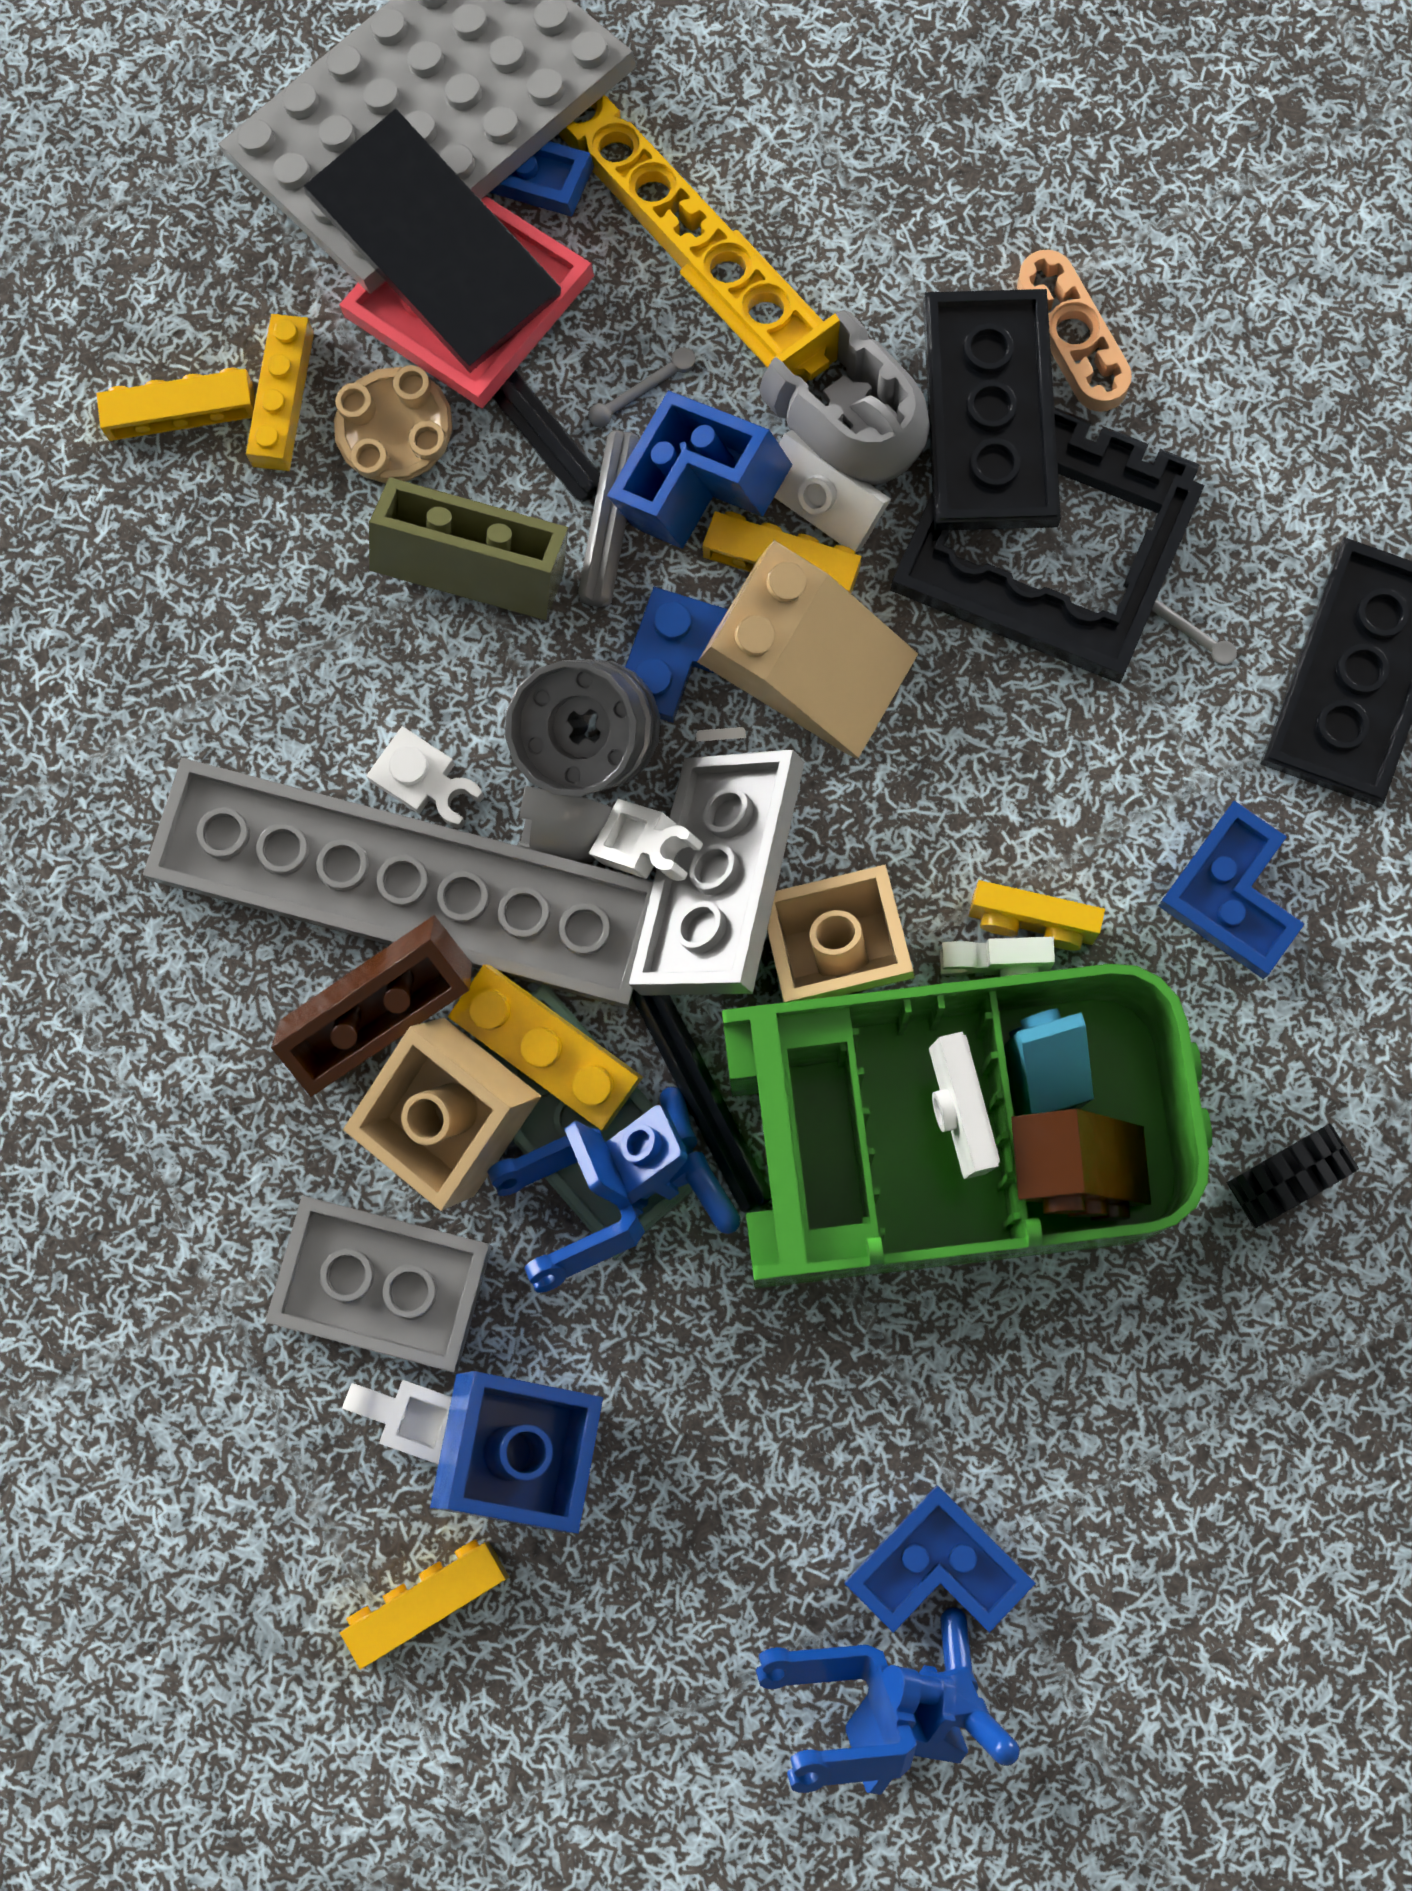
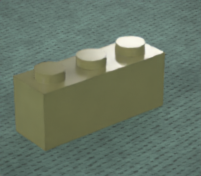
(467, 548)

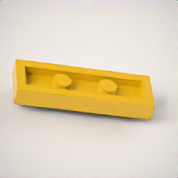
(545, 1047)

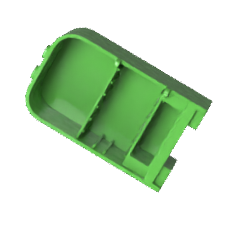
(855, 1139)

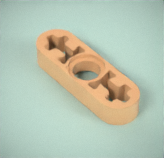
(1081, 307)

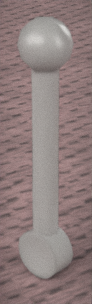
(682, 361)
(1221, 652)

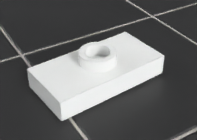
(827, 497)
(961, 1105)

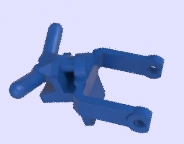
(626, 1170)
(900, 1715)

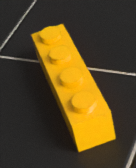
(280, 392)
(176, 404)
(741, 543)
(423, 1605)

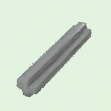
(606, 526)

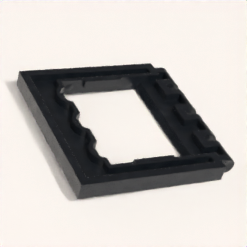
(1046, 617)

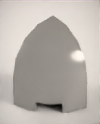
(561, 824)

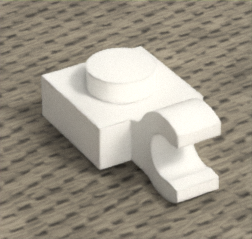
(412, 1419)

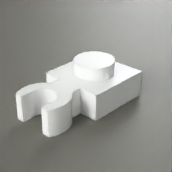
(418, 773)
(640, 839)
(997, 956)

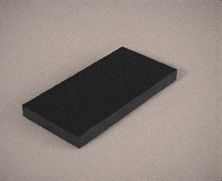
(432, 240)
(991, 410)
(1352, 680)

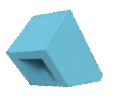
(1049, 1063)

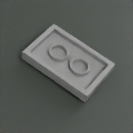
(379, 1284)

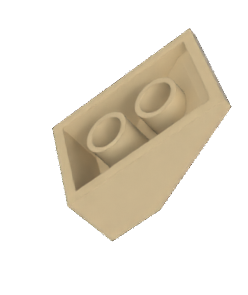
(809, 650)

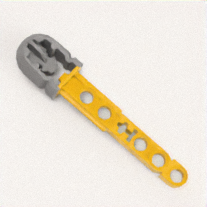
(886, 427)

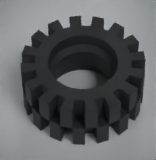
(1292, 1176)

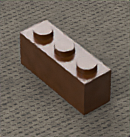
(372, 1006)
(1081, 1164)

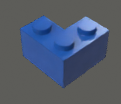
(690, 458)

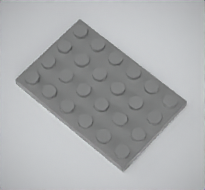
(469, 75)

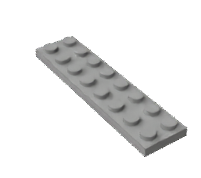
(390, 872)

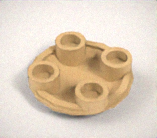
(392, 423)

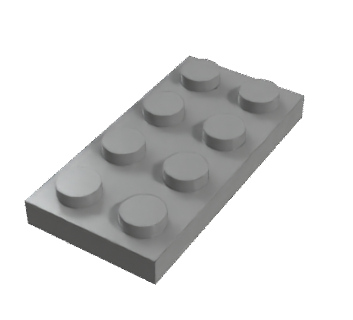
(713, 925)

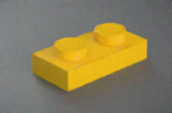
(1008, 909)

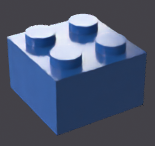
(517, 1452)

